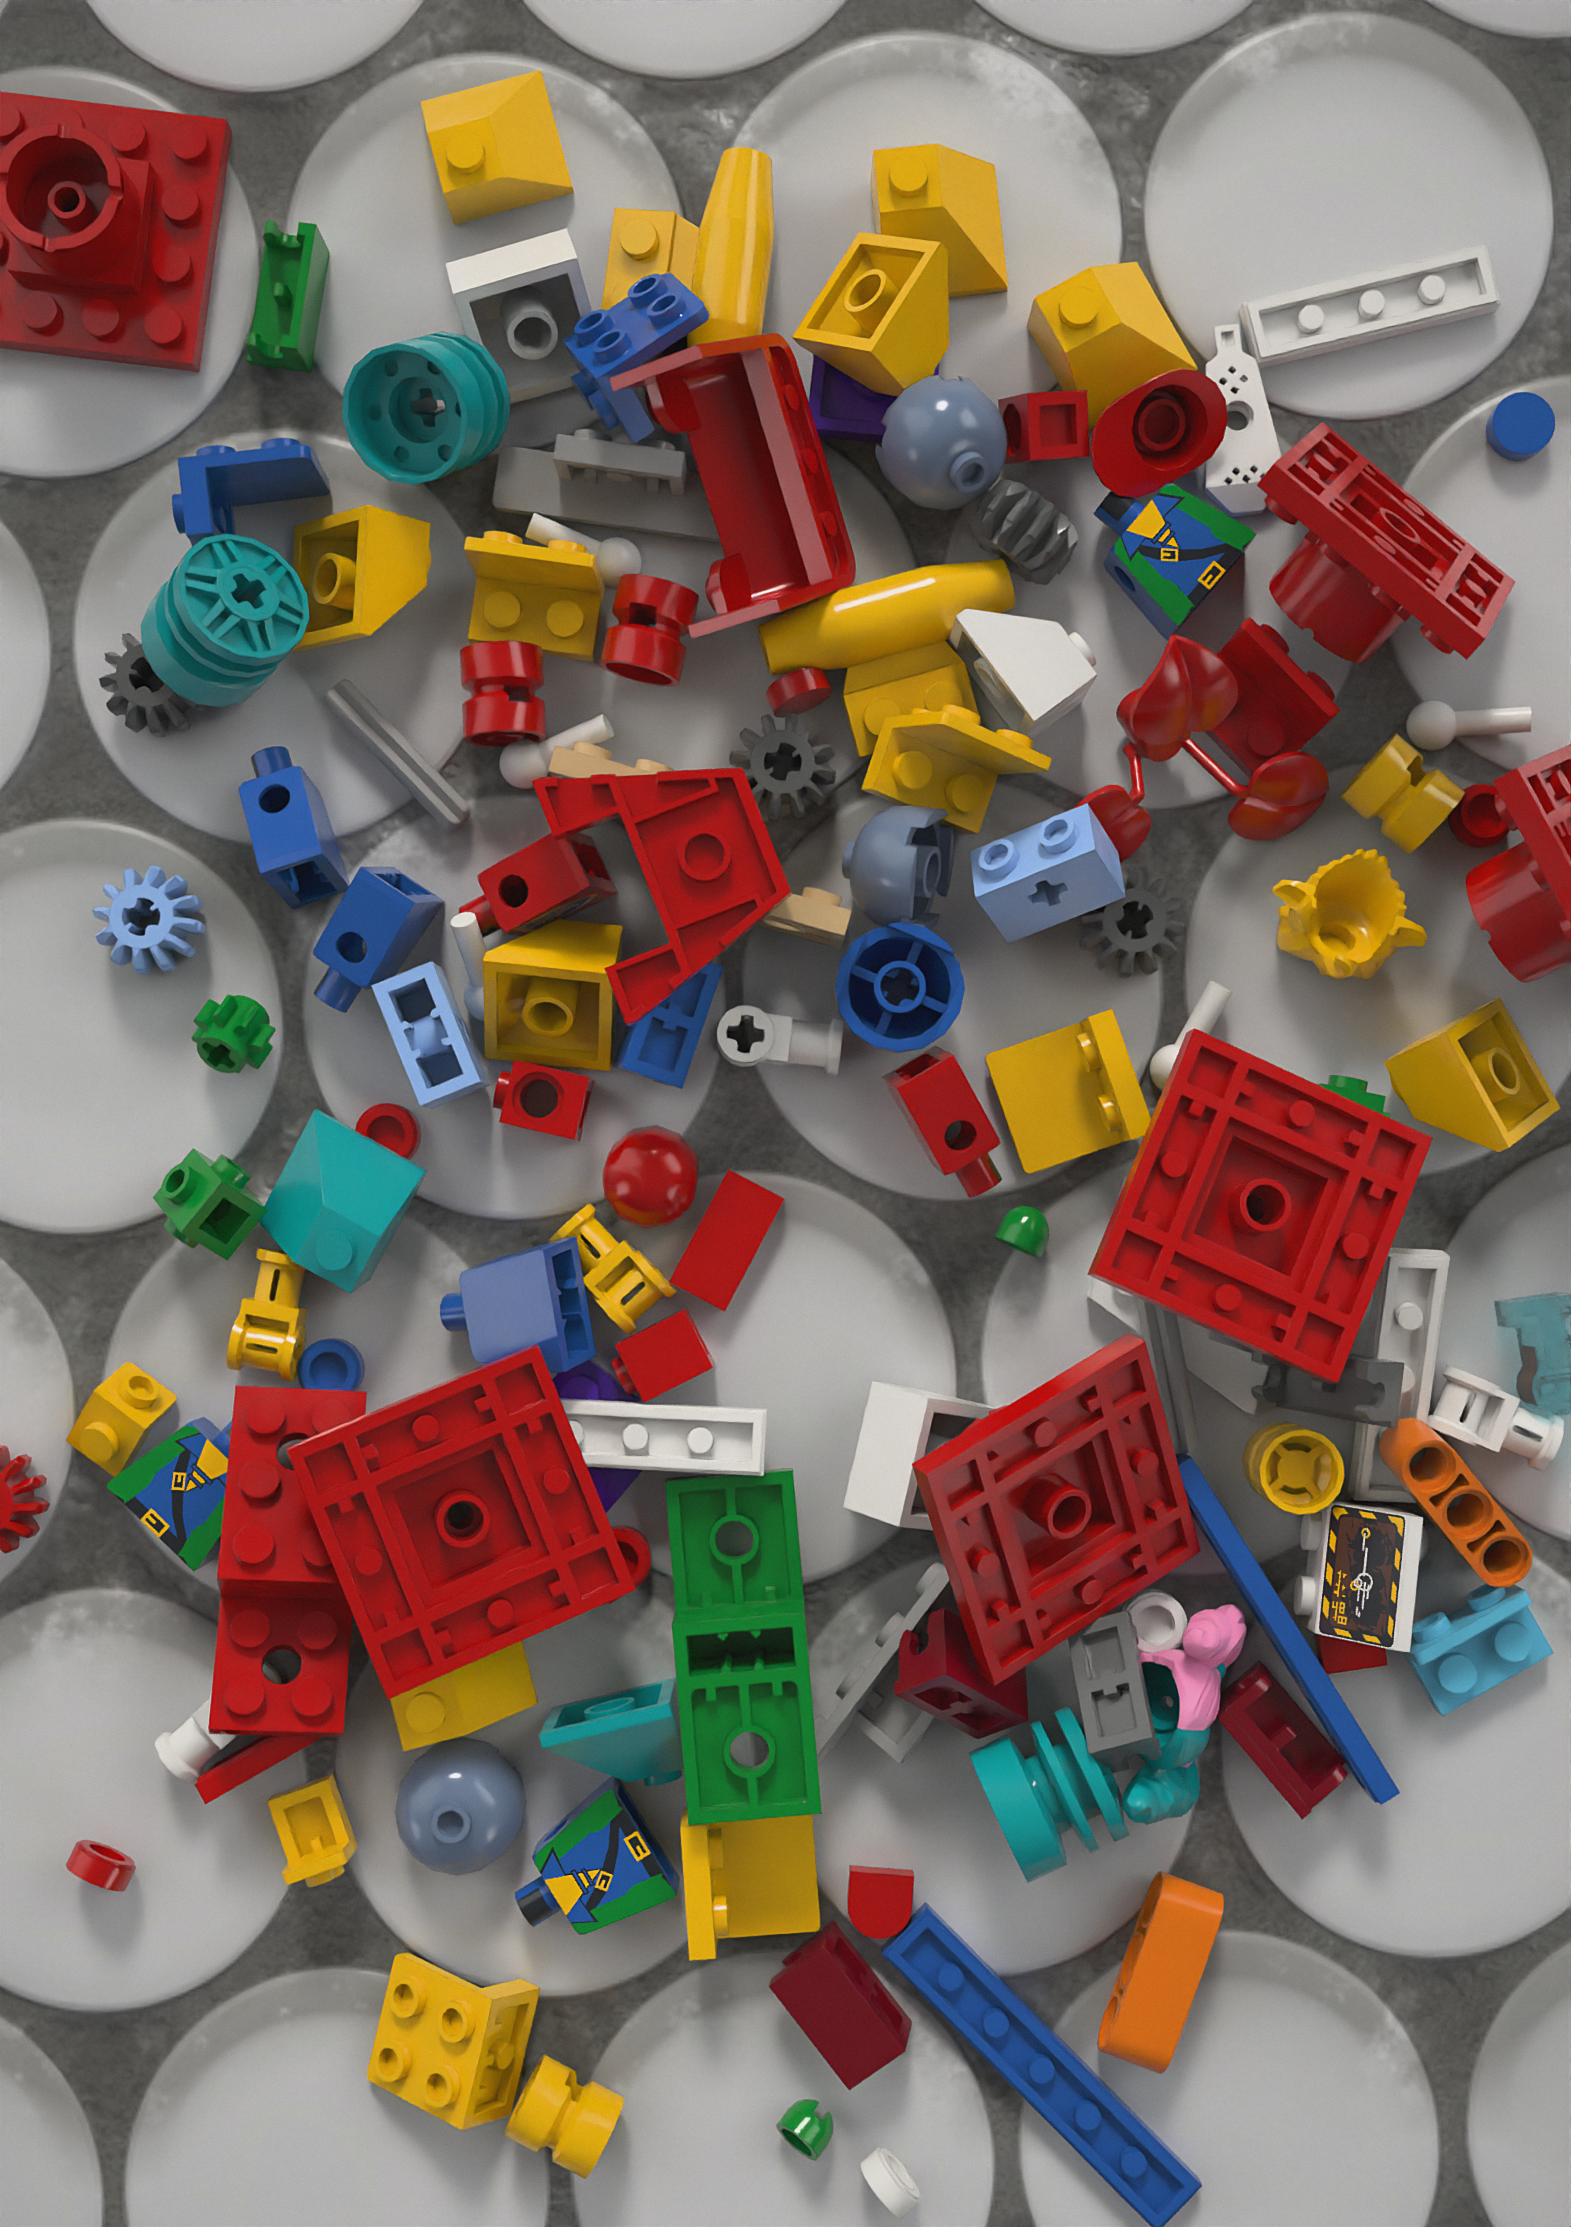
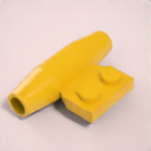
(719, 262)
(890, 640)

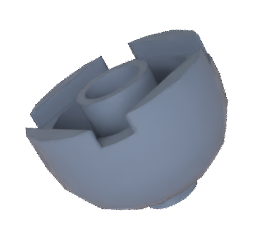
(942, 443)
(900, 865)
(460, 1806)

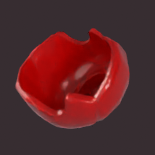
(650, 1176)

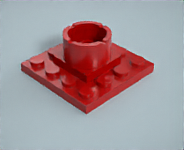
(108, 229)
(1373, 556)
(1527, 889)
(1320, 1195)
(1058, 1507)
(457, 1591)

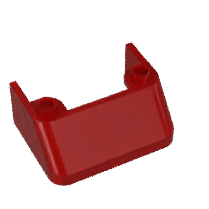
(758, 472)

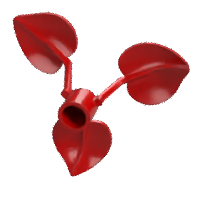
(1195, 694)

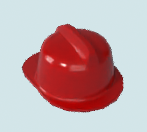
(1158, 432)

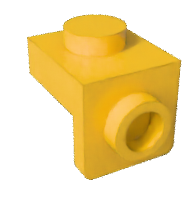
(120, 1418)
(313, 1831)

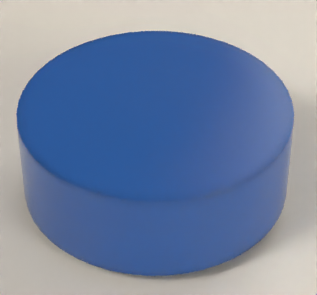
(1520, 426)
(331, 1366)

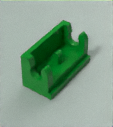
(288, 298)

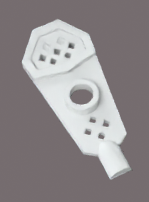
(1242, 449)

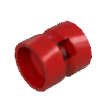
(646, 652)
(502, 692)

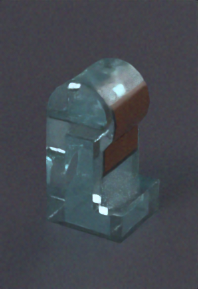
(1544, 1348)

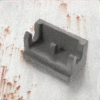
(1365, 1392)
(1113, 1691)

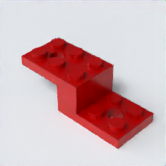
(278, 1574)

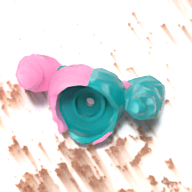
(1193, 1681)

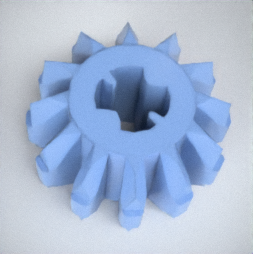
(155, 942)

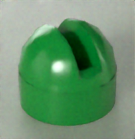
(1024, 1231)
(805, 2130)

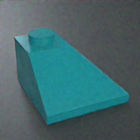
(340, 1201)
(621, 1733)

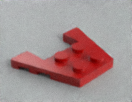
(701, 859)

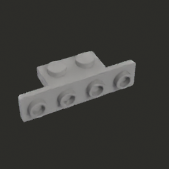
(606, 485)
(869, 1691)

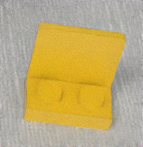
(536, 594)
(947, 763)
(1068, 1092)
(748, 1880)
(452, 2042)

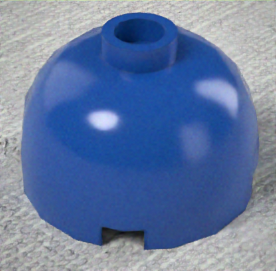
(899, 987)

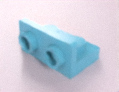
(1475, 1646)

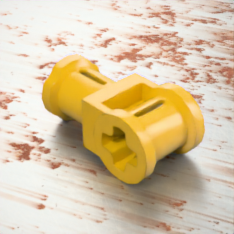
(615, 1271)
(271, 1319)

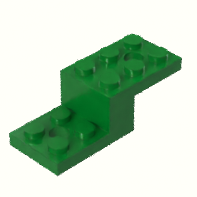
(741, 1648)

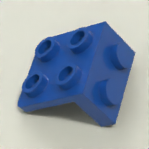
(625, 337)
(230, 478)

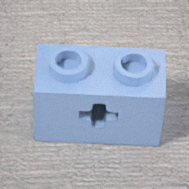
(1047, 873)
(430, 1035)

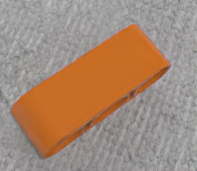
(1474, 1521)
(1160, 1972)

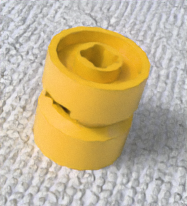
(1402, 794)
(1293, 1467)
(564, 2116)

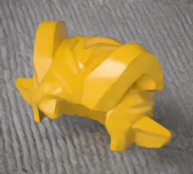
(1346, 916)

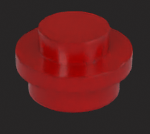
(1476, 818)

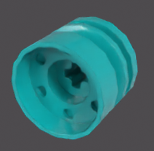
(395, 412)
(224, 620)
(1048, 1794)

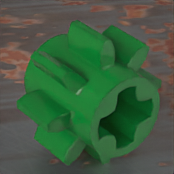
(233, 1034)

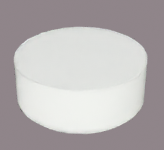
(1158, 1620)
(890, 2181)

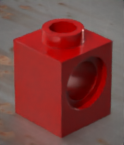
(1046, 426)
(572, 1105)
(662, 1356)

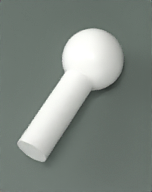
(614, 555)
(1435, 723)
(529, 760)
(472, 951)
(1202, 1018)

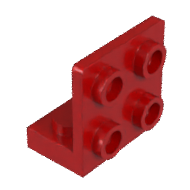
(1275, 702)

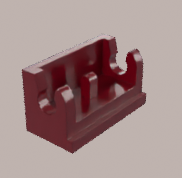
(949, 1684)
(1280, 1739)
(842, 2006)

